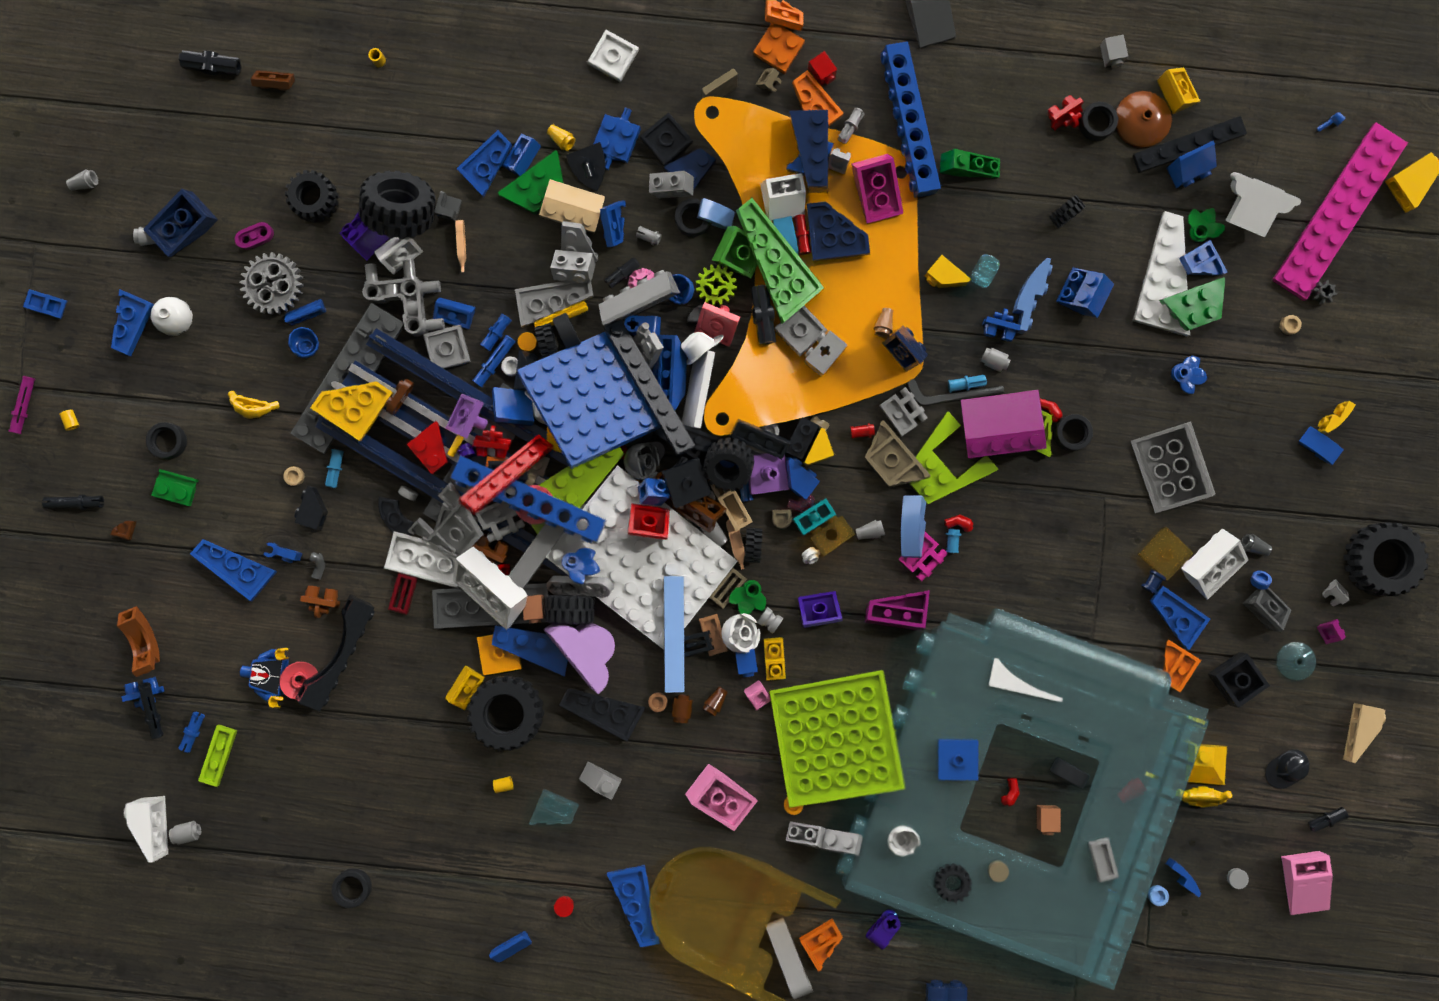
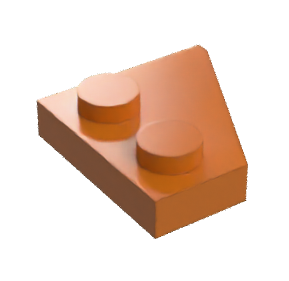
(1179, 665)
(821, 942)

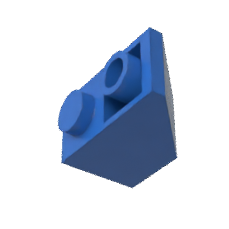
(800, 481)

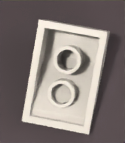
(149, 825)

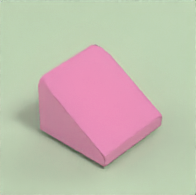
(757, 695)

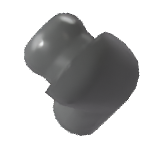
(319, 565)

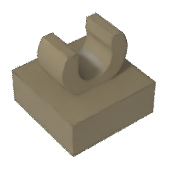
(767, 79)

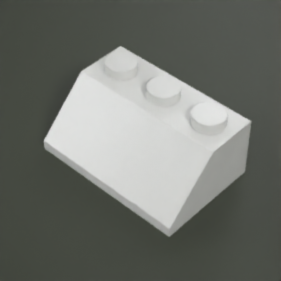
(1215, 563)

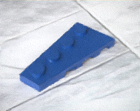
(237, 571)
(531, 646)
(634, 895)

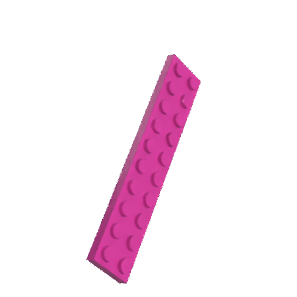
(1339, 211)

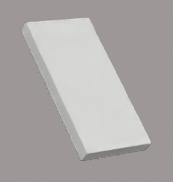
(698, 390)
(420, 559)

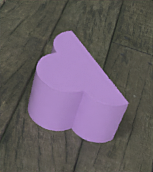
(586, 650)

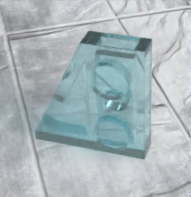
(553, 809)

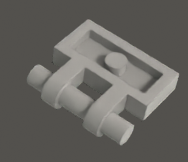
(648, 344)
(898, 414)
(496, 514)

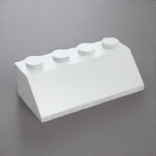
(489, 587)

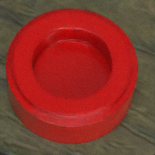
(563, 906)

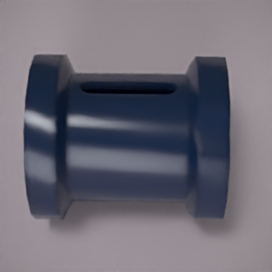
(1153, 582)

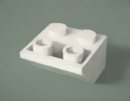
(784, 196)

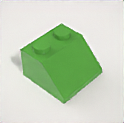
(736, 252)

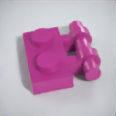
(928, 549)

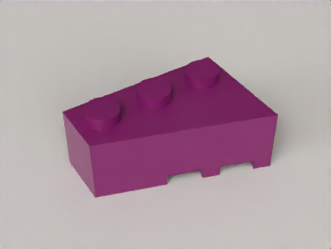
(901, 611)

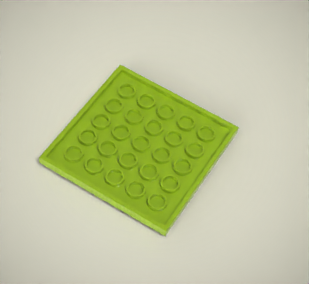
(837, 739)

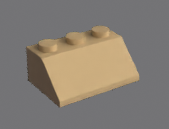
(571, 205)

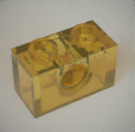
(842, 530)

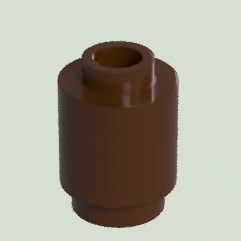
(682, 708)

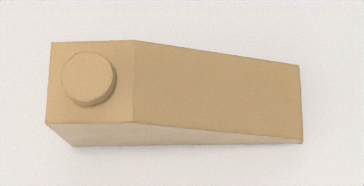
(1363, 728)

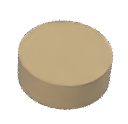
(1290, 324)
(294, 476)

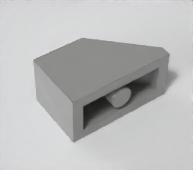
(600, 780)

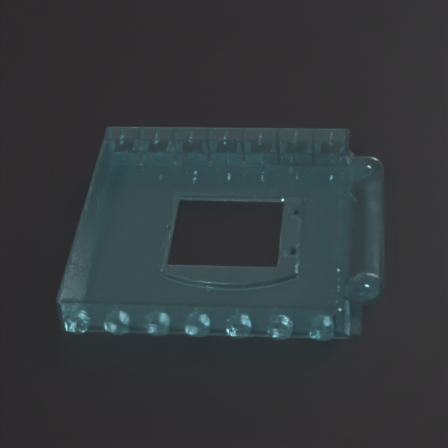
(1144, 759)

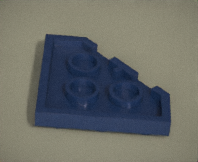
(834, 234)

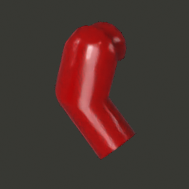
(1053, 408)
(960, 520)
(1013, 793)

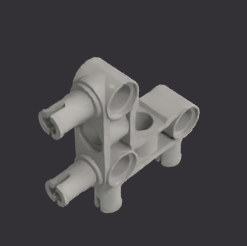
(397, 290)

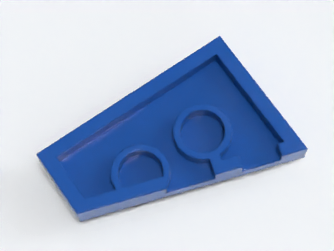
(1180, 616)

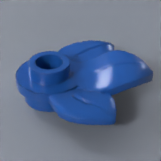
(1191, 375)
(583, 565)

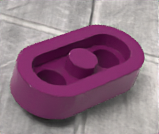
(255, 236)

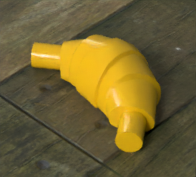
(250, 407)
(1205, 797)

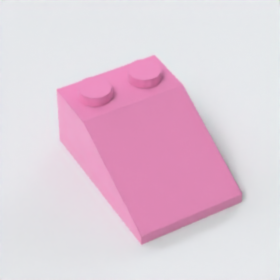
(720, 797)

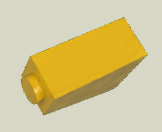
(1414, 181)

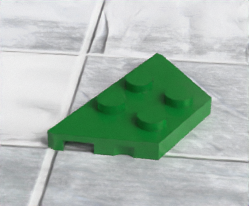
(530, 187)
(1197, 305)

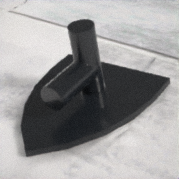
(588, 165)

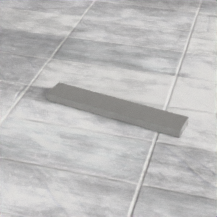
(537, 552)

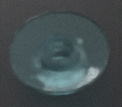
(1288, 658)

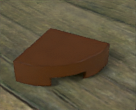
(124, 530)

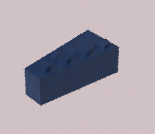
(812, 141)

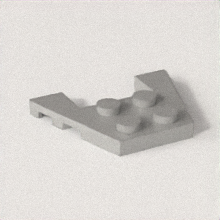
(456, 532)

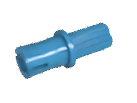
(967, 383)
(334, 468)

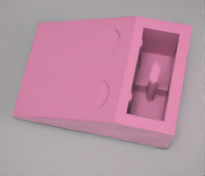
(1308, 881)

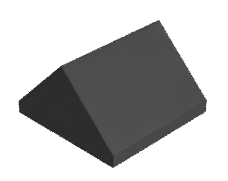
(1268, 609)

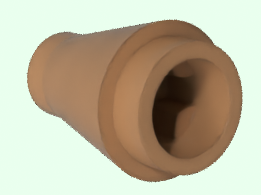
(883, 326)

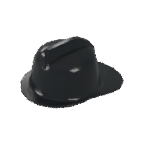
(1287, 769)

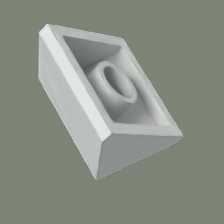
(395, 251)

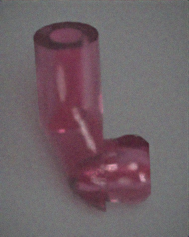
(802, 505)

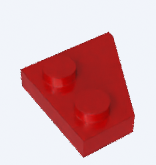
(430, 448)

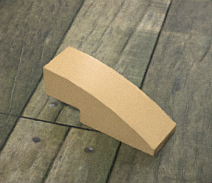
(735, 509)

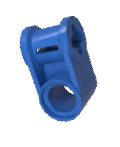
(653, 321)

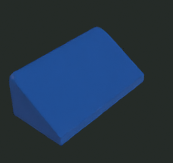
(521, 155)
(305, 312)
(454, 312)
(510, 947)

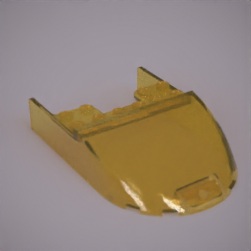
(715, 909)

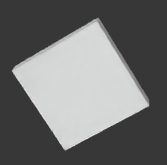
(613, 55)

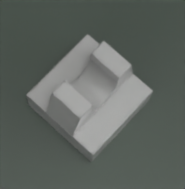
(839, 161)
(1338, 591)

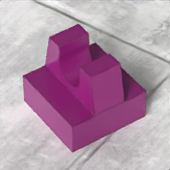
(1331, 631)

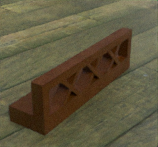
(698, 511)

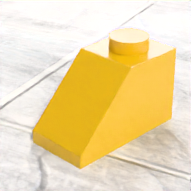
(946, 274)

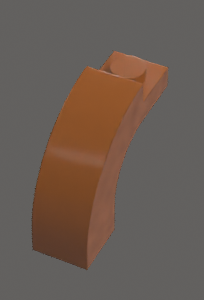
(141, 639)

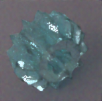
(985, 270)

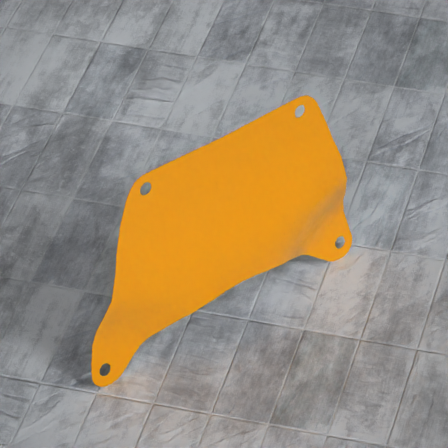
(771, 380)

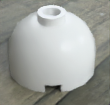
(171, 316)
(740, 633)

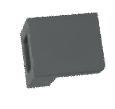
(447, 207)

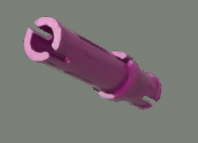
(14, 426)

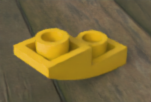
(1332, 421)
(774, 658)

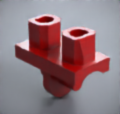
(1068, 115)
(492, 439)

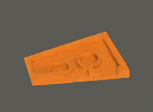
(814, 97)

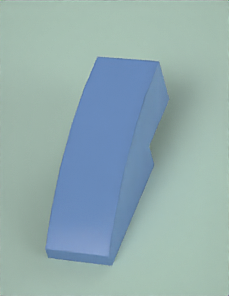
(912, 526)

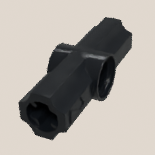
(210, 62)
(763, 315)

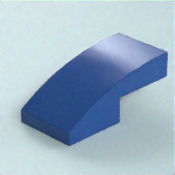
(45, 303)
(1321, 445)
(1185, 878)

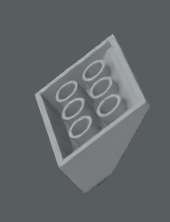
(1173, 467)

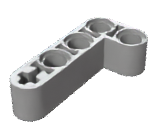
(788, 958)

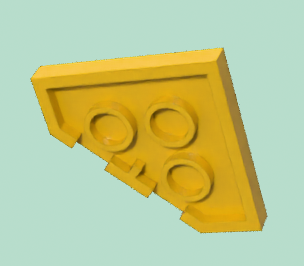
(353, 407)

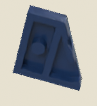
(695, 163)

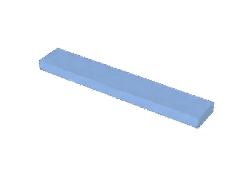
(674, 634)

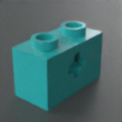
(814, 517)

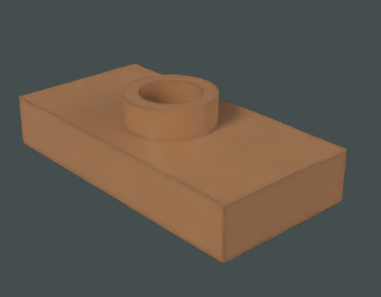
(713, 624)

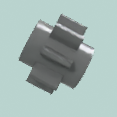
(1323, 292)

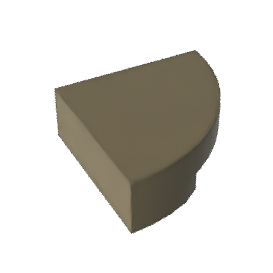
(822, 423)

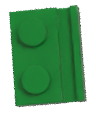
(175, 487)

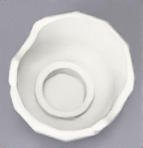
(903, 841)

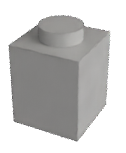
(1114, 51)

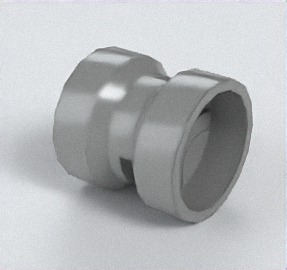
(770, 620)

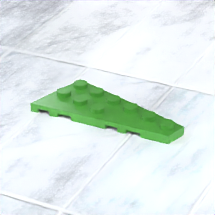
(783, 271)

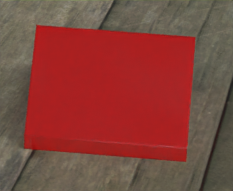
(648, 521)

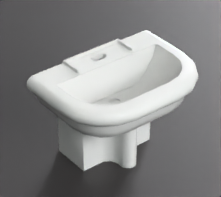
(1257, 204)

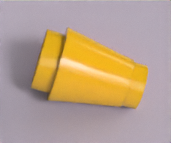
(561, 137)

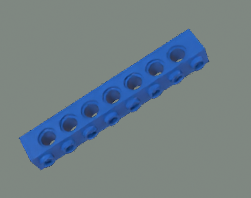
(901, 54)
(466, 467)

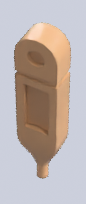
(461, 243)
(736, 543)

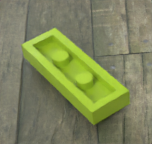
(217, 755)

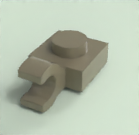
(537, 469)

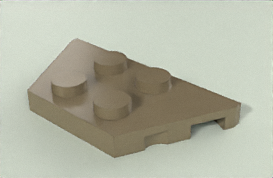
(893, 459)

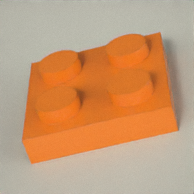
(778, 47)

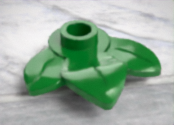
(1205, 223)
(746, 600)

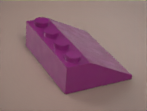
(1003, 424)

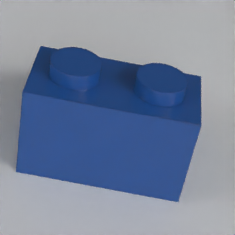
(1193, 165)

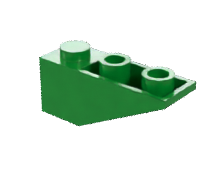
(969, 164)

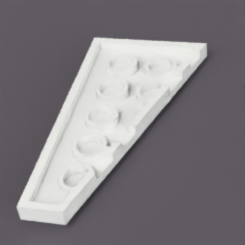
(1164, 276)

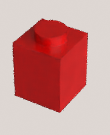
(822, 69)

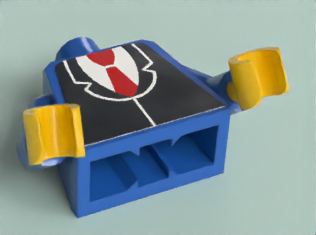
(265, 675)

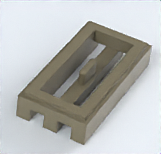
(738, 575)

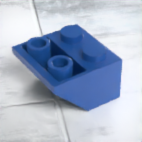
(1085, 292)

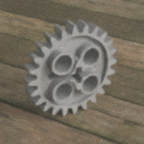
(264, 268)

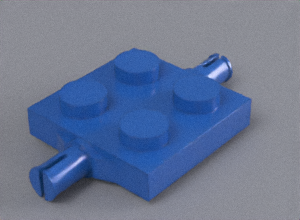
(617, 137)

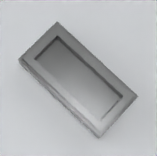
(1103, 859)

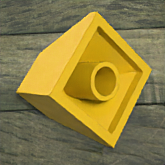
(1209, 765)

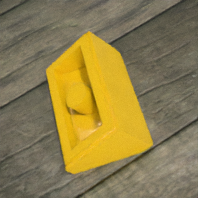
(464, 687)

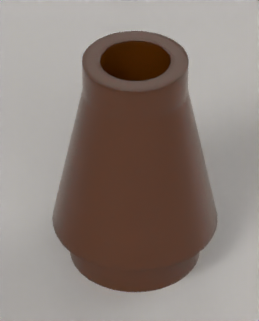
(715, 701)

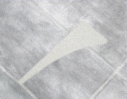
(1004, 679)

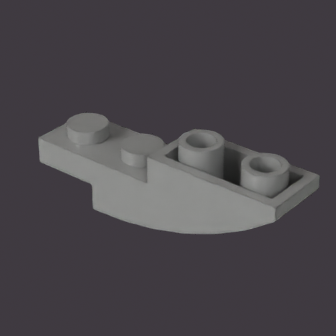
(824, 838)

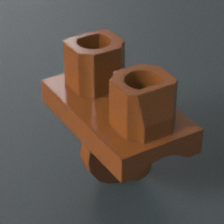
(497, 553)
(329, 599)

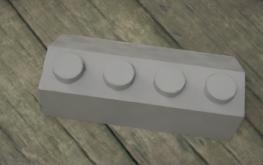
(639, 298)

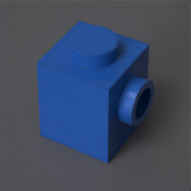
(653, 492)

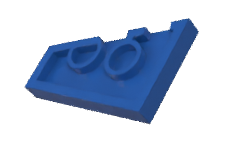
(485, 162)
(131, 320)

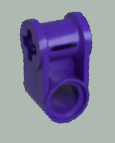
(882, 931)

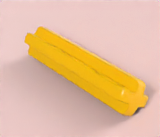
(571, 311)

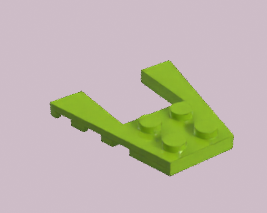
(942, 480)

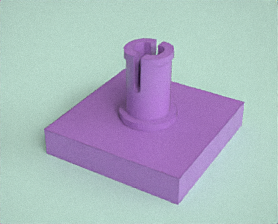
(466, 416)
(768, 474)

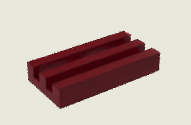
(410, 594)

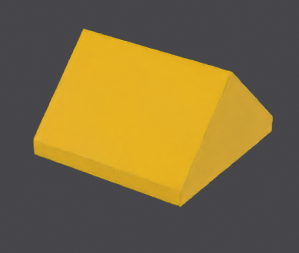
(1178, 89)
(820, 449)

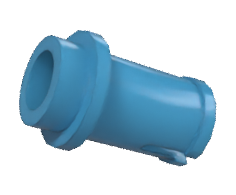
(953, 540)

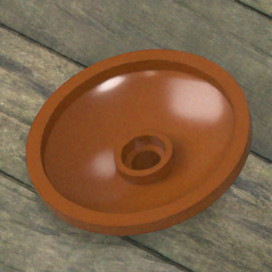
(1138, 129)

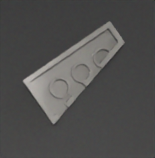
(550, 298)

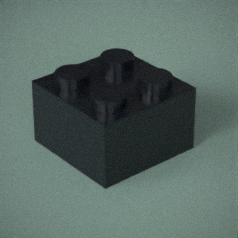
(1238, 679)

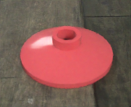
(287, 679)

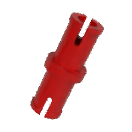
(802, 234)

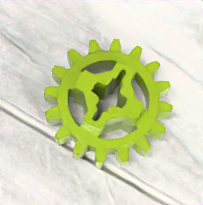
(709, 284)

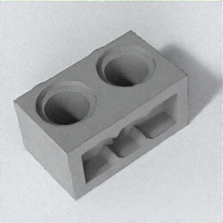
(671, 184)

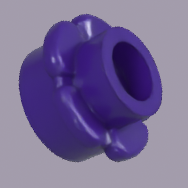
(466, 450)

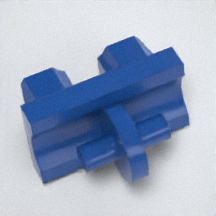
(992, 324)
(133, 693)

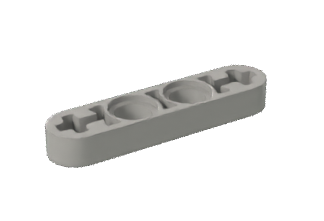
(599, 586)

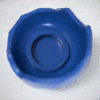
(685, 288)
(303, 342)

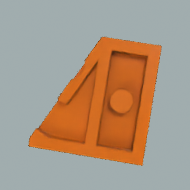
(783, 14)

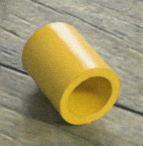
(373, 53)
(69, 420)
(503, 784)

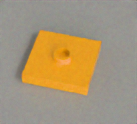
(496, 659)

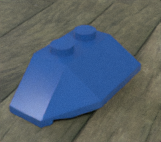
(671, 369)

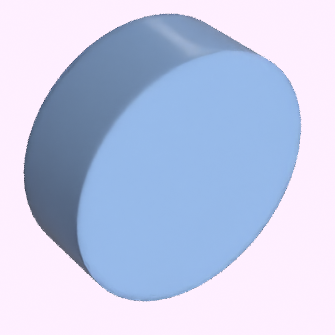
(1158, 895)

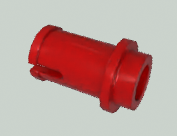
(863, 431)

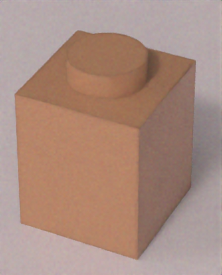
(534, 609)
(1048, 819)

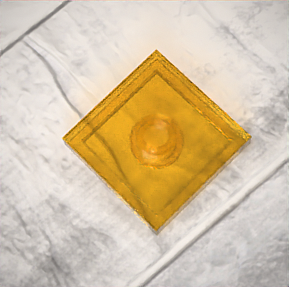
(1165, 553)

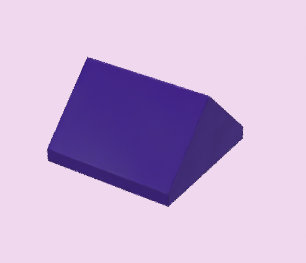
(819, 609)

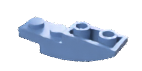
(1033, 288)

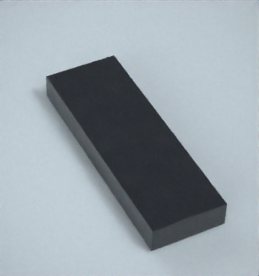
(760, 438)

